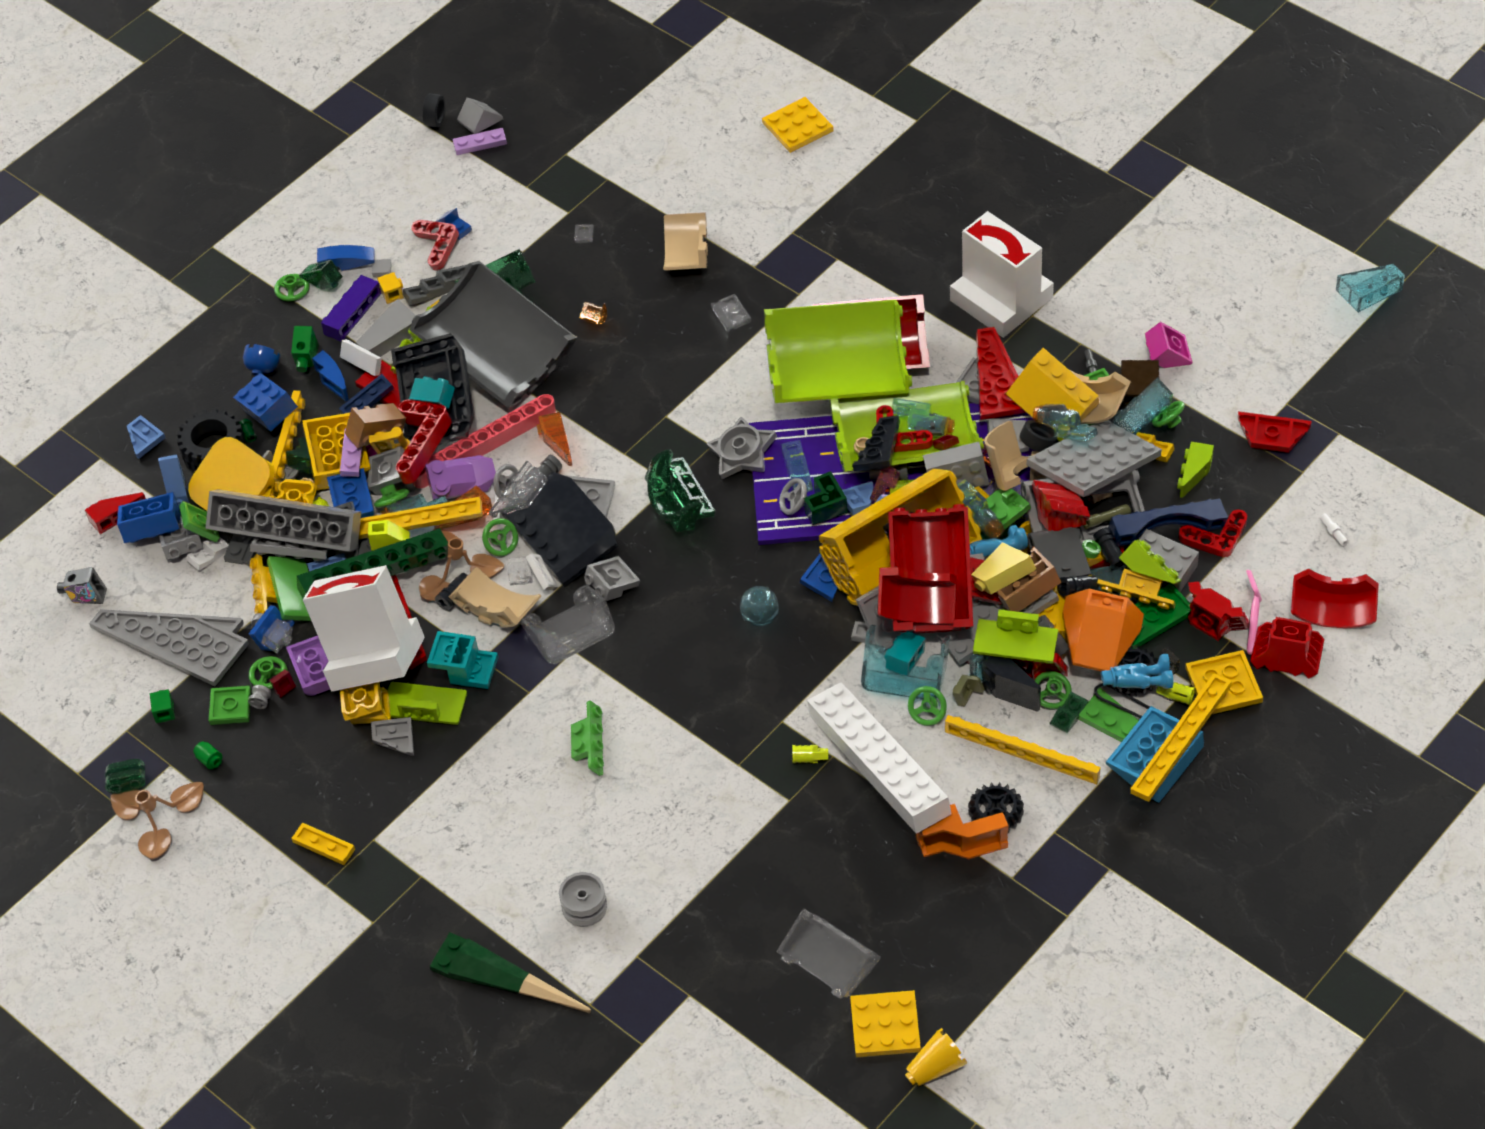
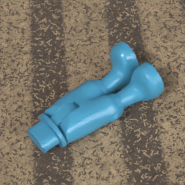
(1016, 538)
(1137, 675)

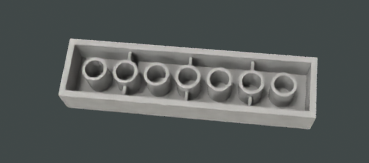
(283, 520)

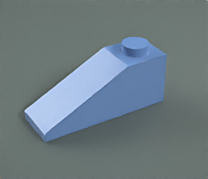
(174, 478)

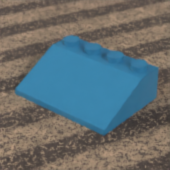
(1143, 743)

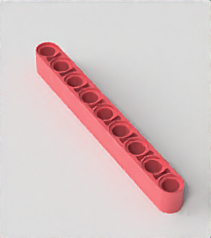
(494, 434)

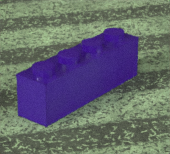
(351, 308)

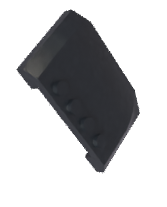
(437, 359)
(565, 528)

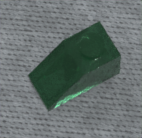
(322, 275)

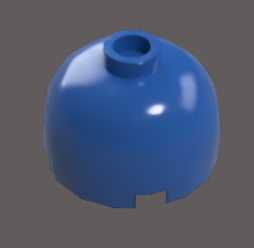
(260, 359)

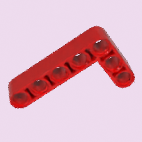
(433, 425)

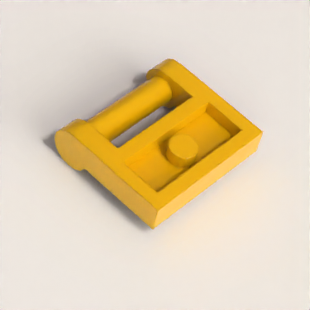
(384, 440)

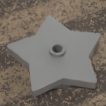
(741, 448)

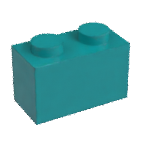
(432, 391)
(905, 652)

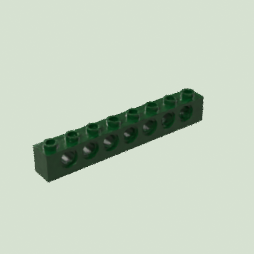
(397, 557)

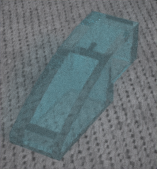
(796, 463)

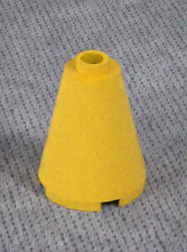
(935, 1059)

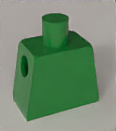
(304, 347)

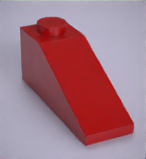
(104, 513)

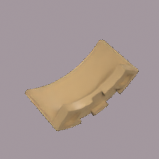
(685, 241)
(1110, 392)
(1005, 455)
(491, 601)

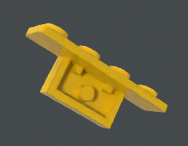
(262, 583)
(1138, 586)

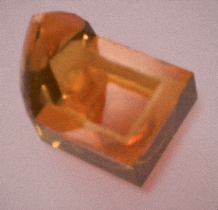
(594, 313)

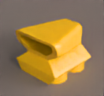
(297, 490)
(365, 703)

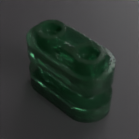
(125, 776)

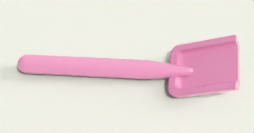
(1254, 613)

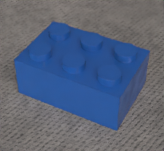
(265, 401)
(148, 517)

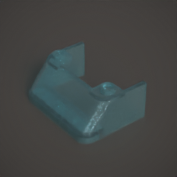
(882, 680)

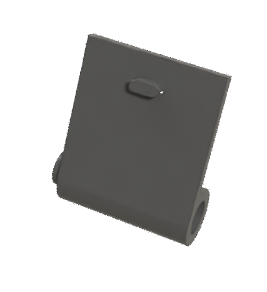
(1062, 550)

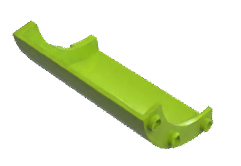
(836, 351)
(857, 419)

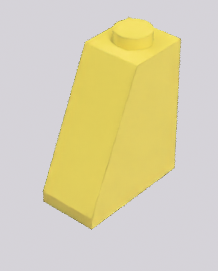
(1002, 569)

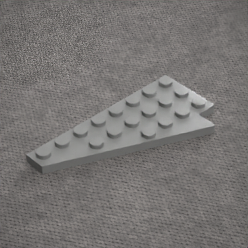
(190, 643)

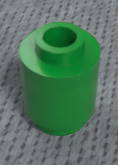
(207, 755)

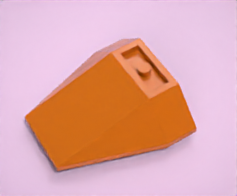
(1100, 628)

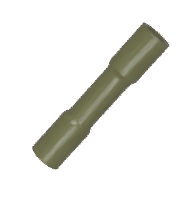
(1097, 519)

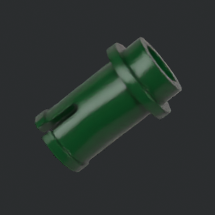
(247, 427)

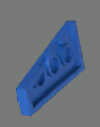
(819, 579)

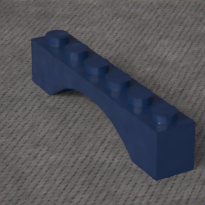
(1203, 515)

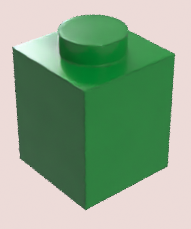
(162, 706)

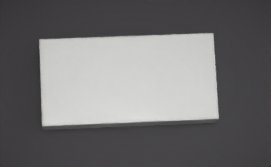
(541, 572)

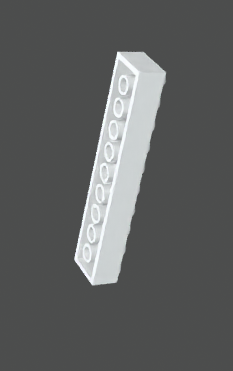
(879, 757)

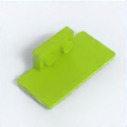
(1016, 637)
(426, 702)

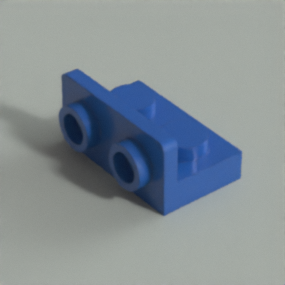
(264, 624)

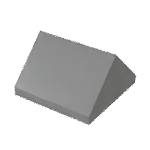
(477, 116)

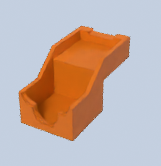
(965, 839)

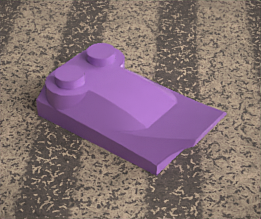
(459, 475)
(309, 662)

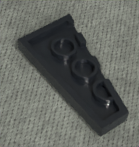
(880, 446)

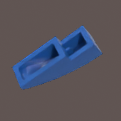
(347, 256)
(330, 374)

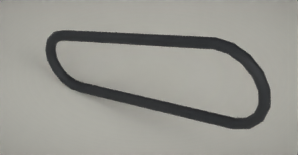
(1118, 706)

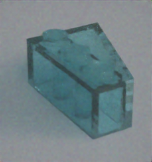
(1370, 285)
(1144, 407)

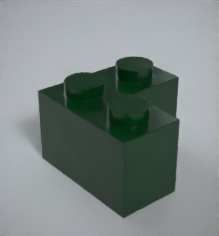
(827, 501)

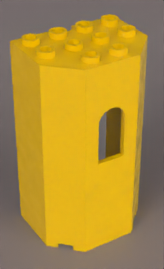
(860, 545)

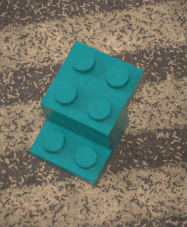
(462, 659)

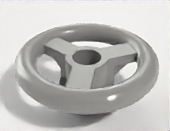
(501, 481)
(795, 497)

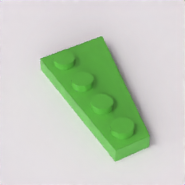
(1107, 718)

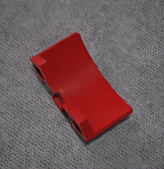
(917, 597)
(1334, 603)

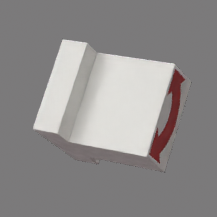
(1000, 275)
(362, 628)

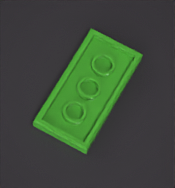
(284, 580)

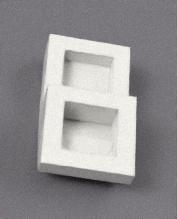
(208, 554)

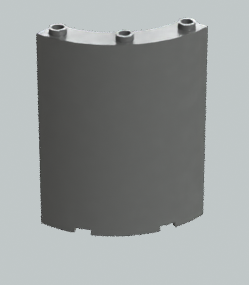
(504, 335)

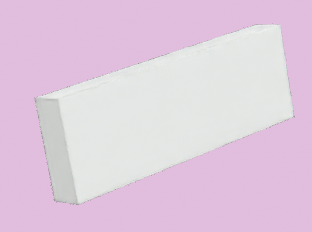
(360, 357)

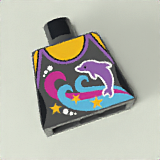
(83, 586)

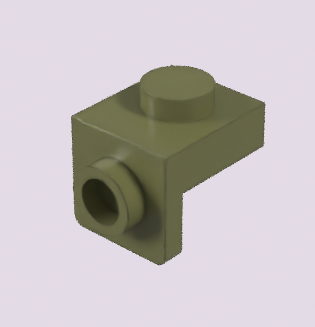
(965, 687)

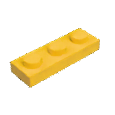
(323, 843)

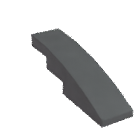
(434, 286)

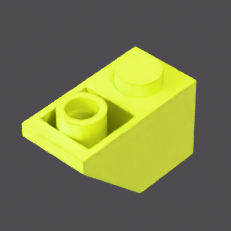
(385, 533)

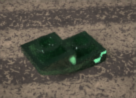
(1069, 713)

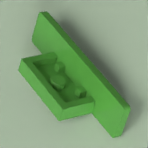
(587, 738)

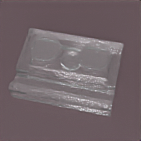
(731, 312)

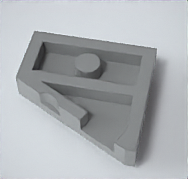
(394, 734)

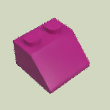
(1168, 346)

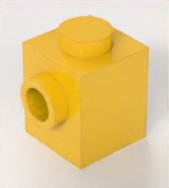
(390, 287)

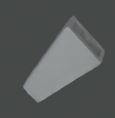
(388, 330)

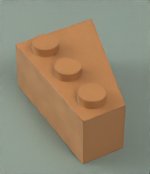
(371, 420)
(1030, 587)

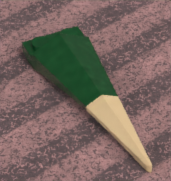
(472, 963)

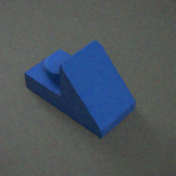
(453, 218)

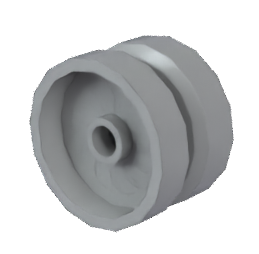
(583, 899)

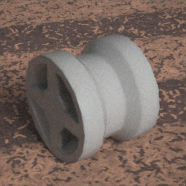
(259, 696)

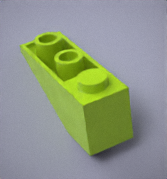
(1197, 466)
(1144, 561)

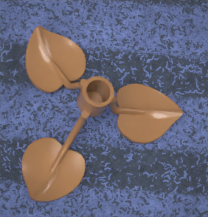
(432, 584)
(156, 842)

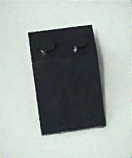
(1010, 683)

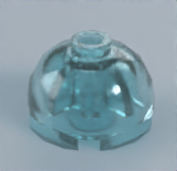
(759, 605)

